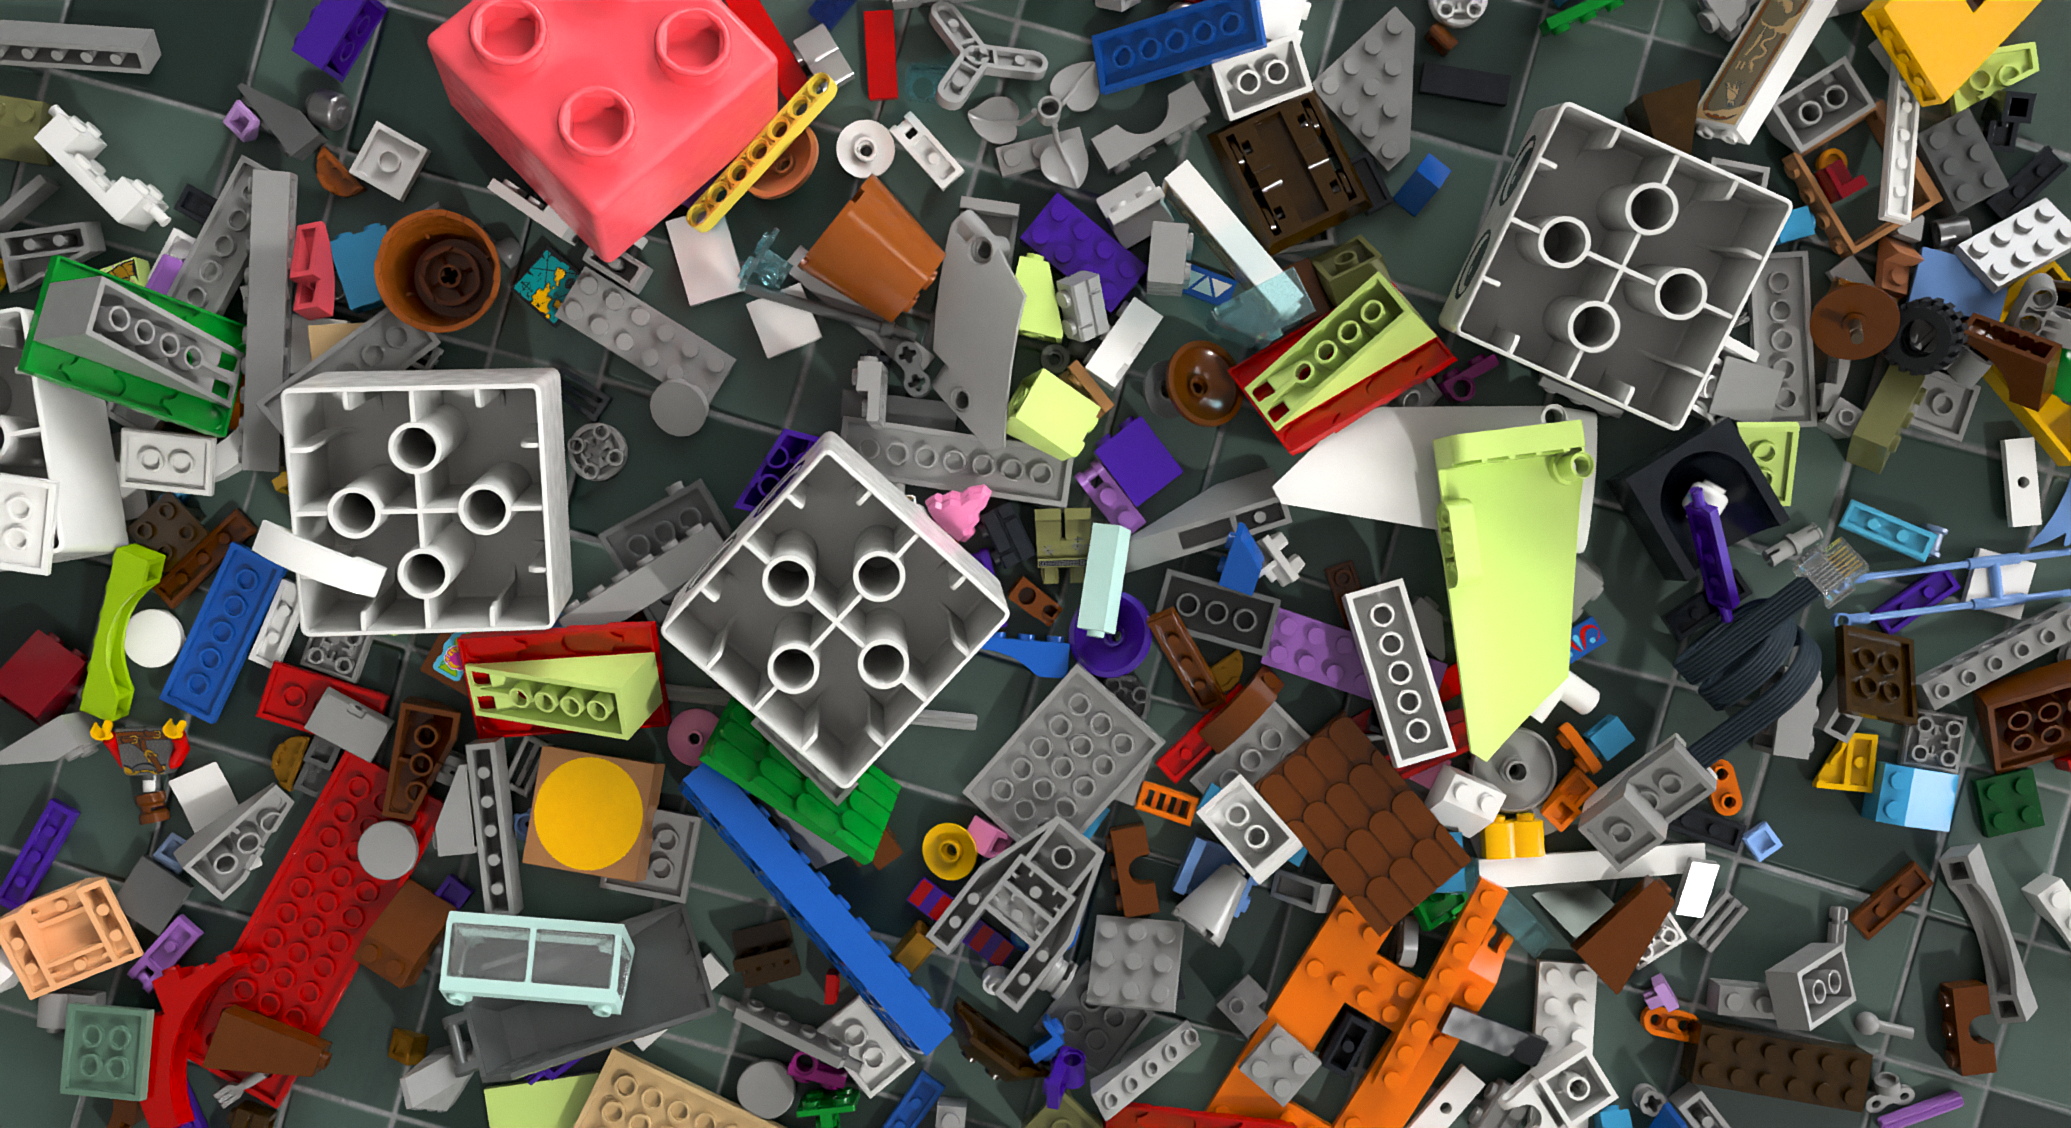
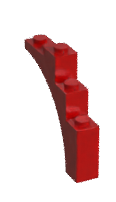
(182, 998)

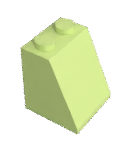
(1040, 312)
(1050, 415)

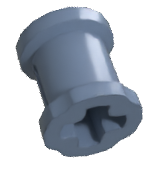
(1940, 531)

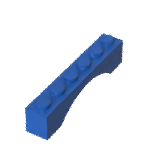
(1042, 657)

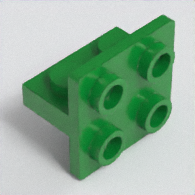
(828, 1105)

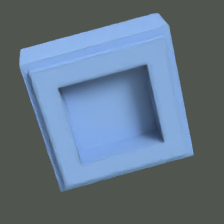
(1761, 841)

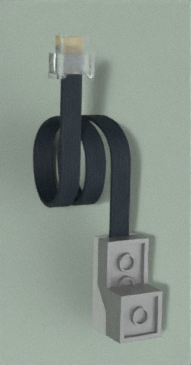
(1731, 661)

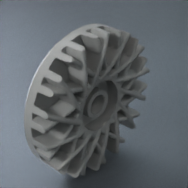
(1534, 772)

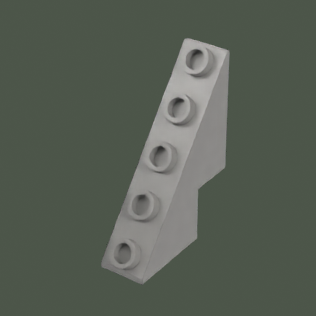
(1142, 1068)

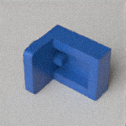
(1047, 1046)

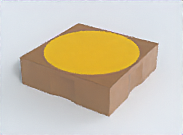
(593, 813)

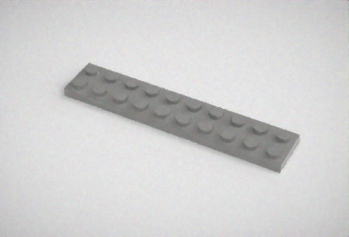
(210, 269)

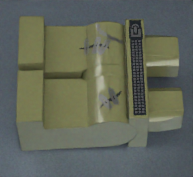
(1059, 551)

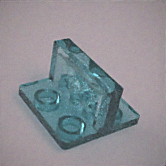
(768, 265)

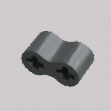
(912, 369)

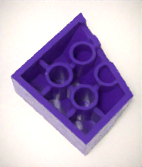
(780, 459)

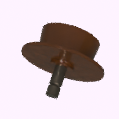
(1854, 321)

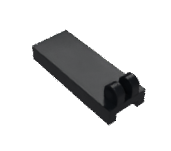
(2026, 184)

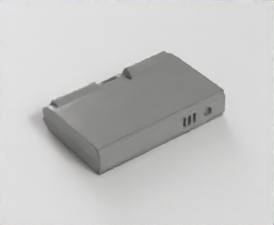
(349, 724)

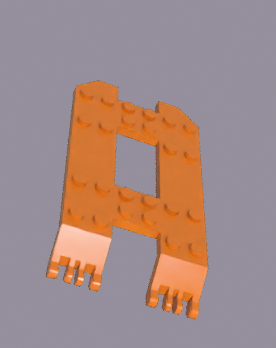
(1346, 968)

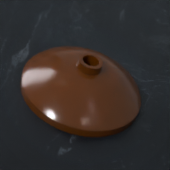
(1205, 368)

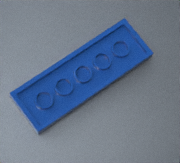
(1177, 42)
(223, 633)

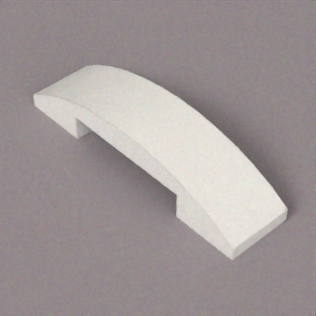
(317, 561)

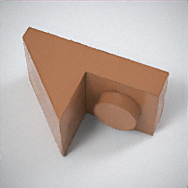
(1893, 265)

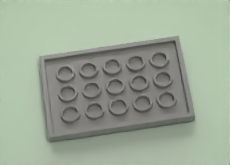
(1065, 759)

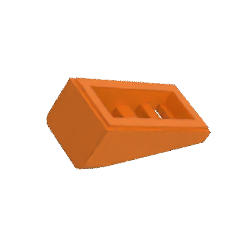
(1185, 819)

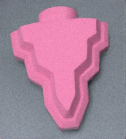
(959, 511)

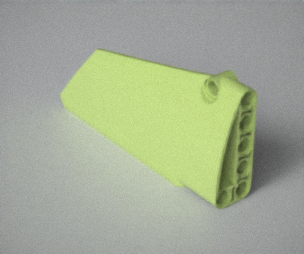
(1510, 566)

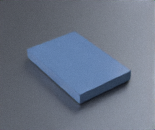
(1949, 278)

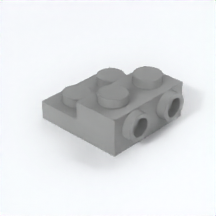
(872, 385)

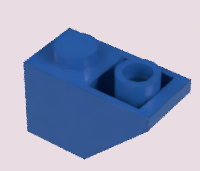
(1243, 564)

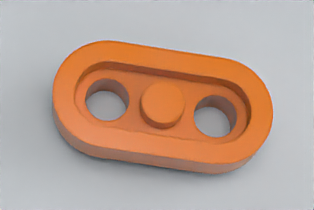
(1585, 758)
(1725, 787)
(1667, 1022)

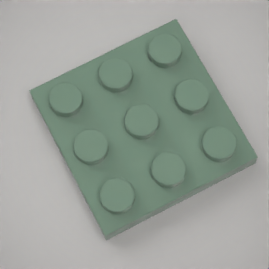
(107, 1051)

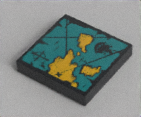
(546, 284)

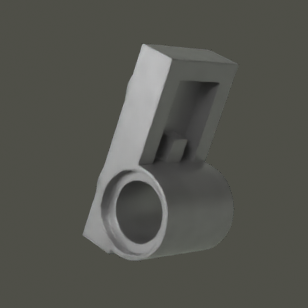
(1950, 232)

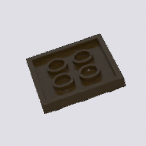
(1876, 675)

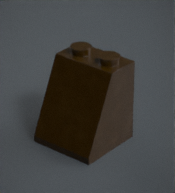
(1667, 115)

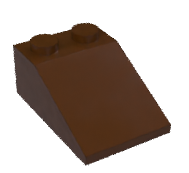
(405, 935)

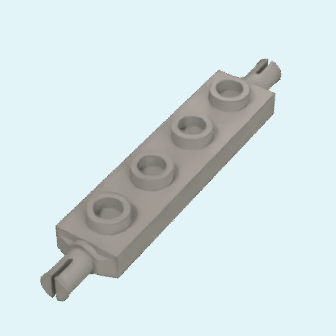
(798, 1035)

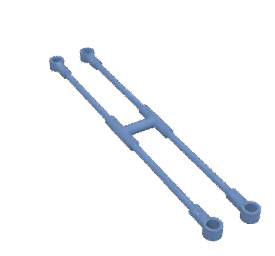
(1996, 600)

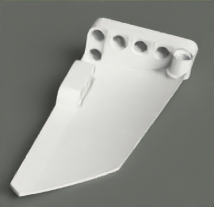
(1387, 463)

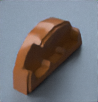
(335, 176)

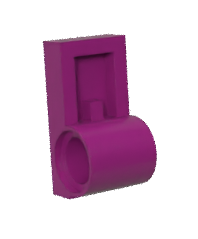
(1478, 366)
(827, 1075)

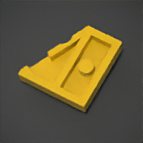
(1850, 765)

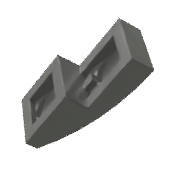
(319, 765)

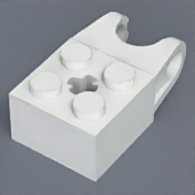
(1549, 1091)

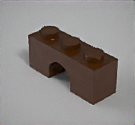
(1135, 895)
(1960, 1005)

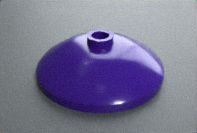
(1110, 657)

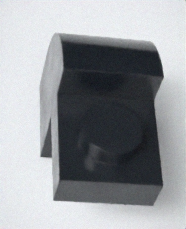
(2003, 116)

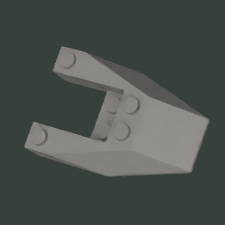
(1034, 891)

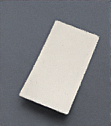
(205, 797)

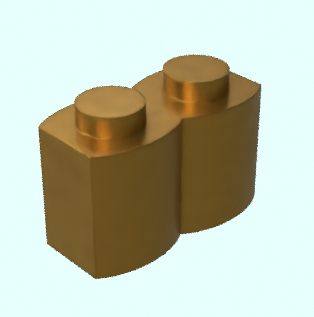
(914, 947)

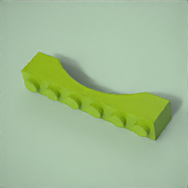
(108, 683)

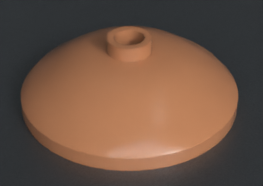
(789, 169)

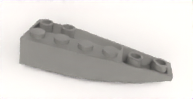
(1209, 519)

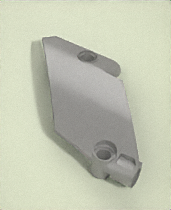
(977, 327)

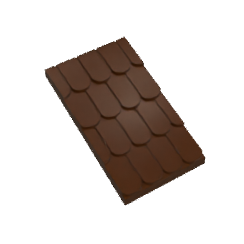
(1362, 823)

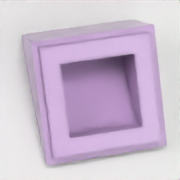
(242, 122)

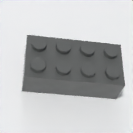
(1219, 612)

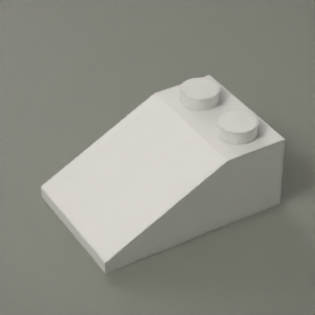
(1250, 829)

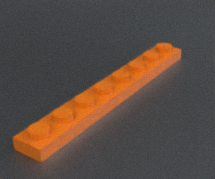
(1439, 986)

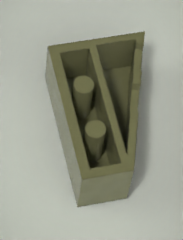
(1885, 418)

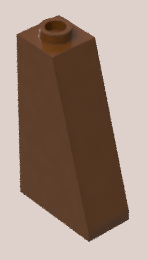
(1624, 933)
(265, 1045)

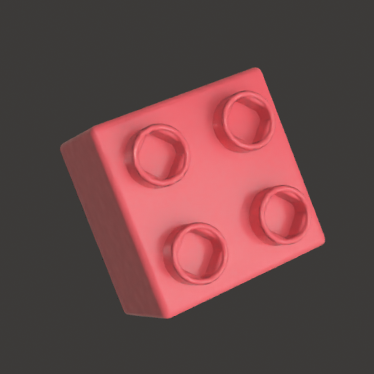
(609, 101)

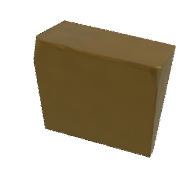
(408, 1046)

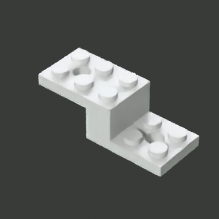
(539, 212)

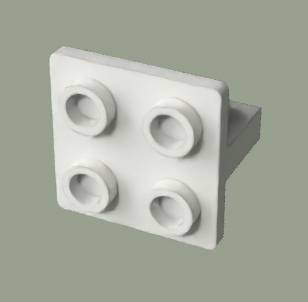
(1133, 208)

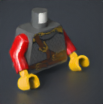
(145, 749)

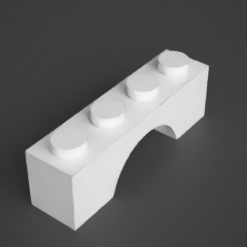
(2052, 901)

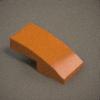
(1566, 798)

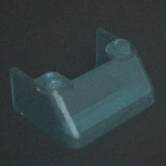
(1261, 312)

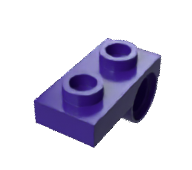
(1067, 1072)

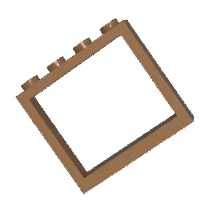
(1924, 191)

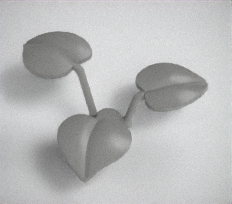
(1067, 161)

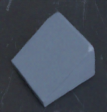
(165, 855)

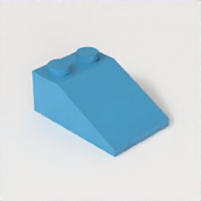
(1911, 797)

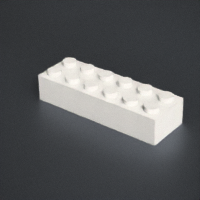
(1398, 673)

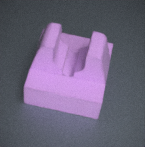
(1660, 994)

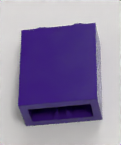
(1137, 460)

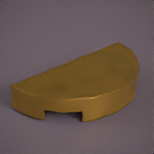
(1228, 670)
(288, 760)

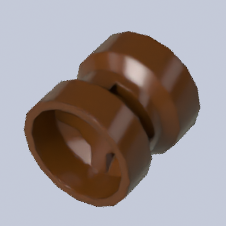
(152, 800)

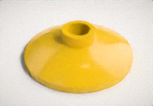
(939, 855)

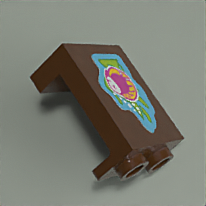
(445, 662)

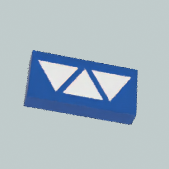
(1209, 286)

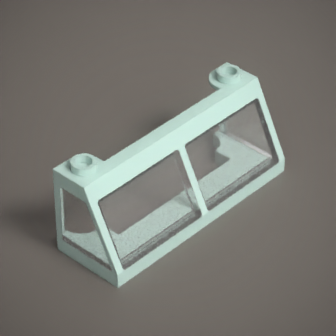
(536, 960)

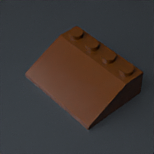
(2026, 716)

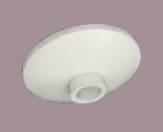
(860, 135)

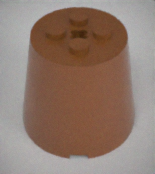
(875, 253)
(416, 263)

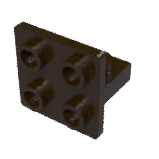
(170, 529)
(766, 953)

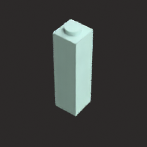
(1103, 579)

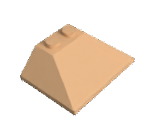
(67, 936)

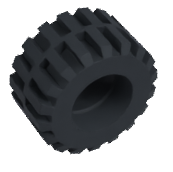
(1949, 331)

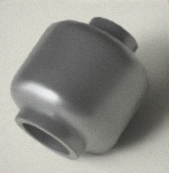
(328, 109)

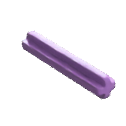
(1921, 1111)

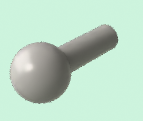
(1868, 1024)

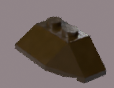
(994, 1047)

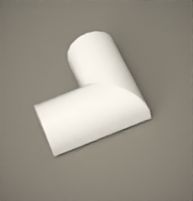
(1572, 692)

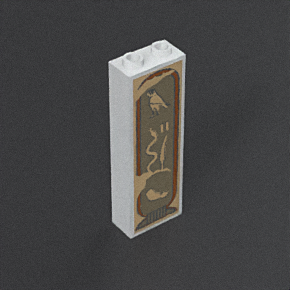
(1758, 68)
(1218, 227)

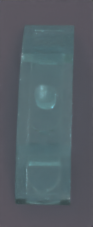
(1516, 919)

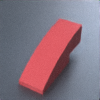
(313, 272)

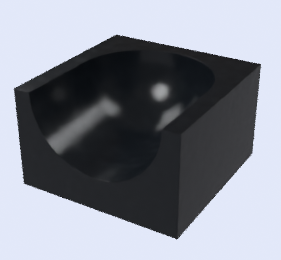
(1657, 484)

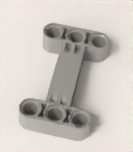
(2048, 318)

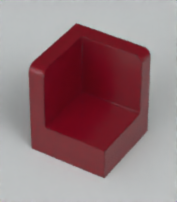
(1837, 181)

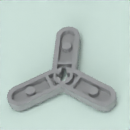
(993, 60)

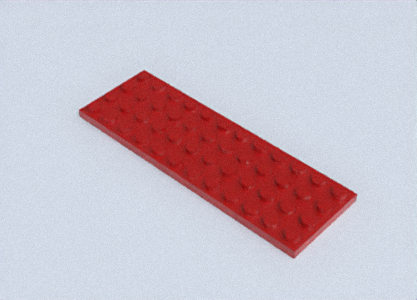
(313, 918)

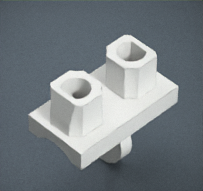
(1275, 564)

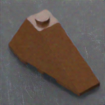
(421, 746)

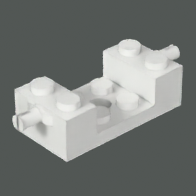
(75, 147)

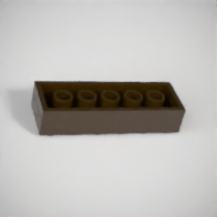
(1776, 1064)

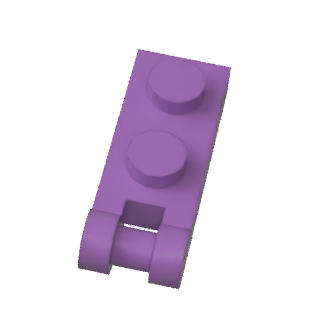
(1110, 498)
(166, 951)

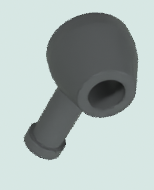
(507, 249)

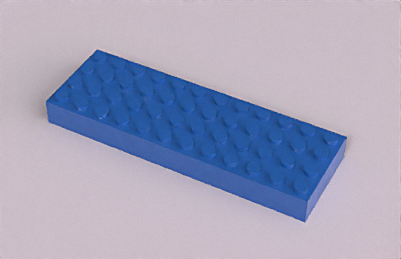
(817, 910)

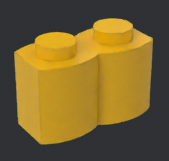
(1513, 838)

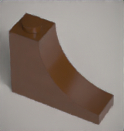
(2023, 358)

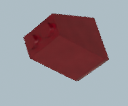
(42, 677)

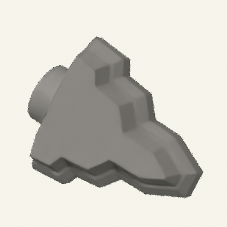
(1723, 16)

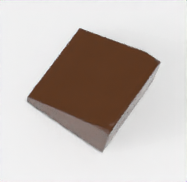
(1440, 39)

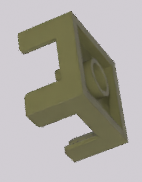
(1068, 1115)

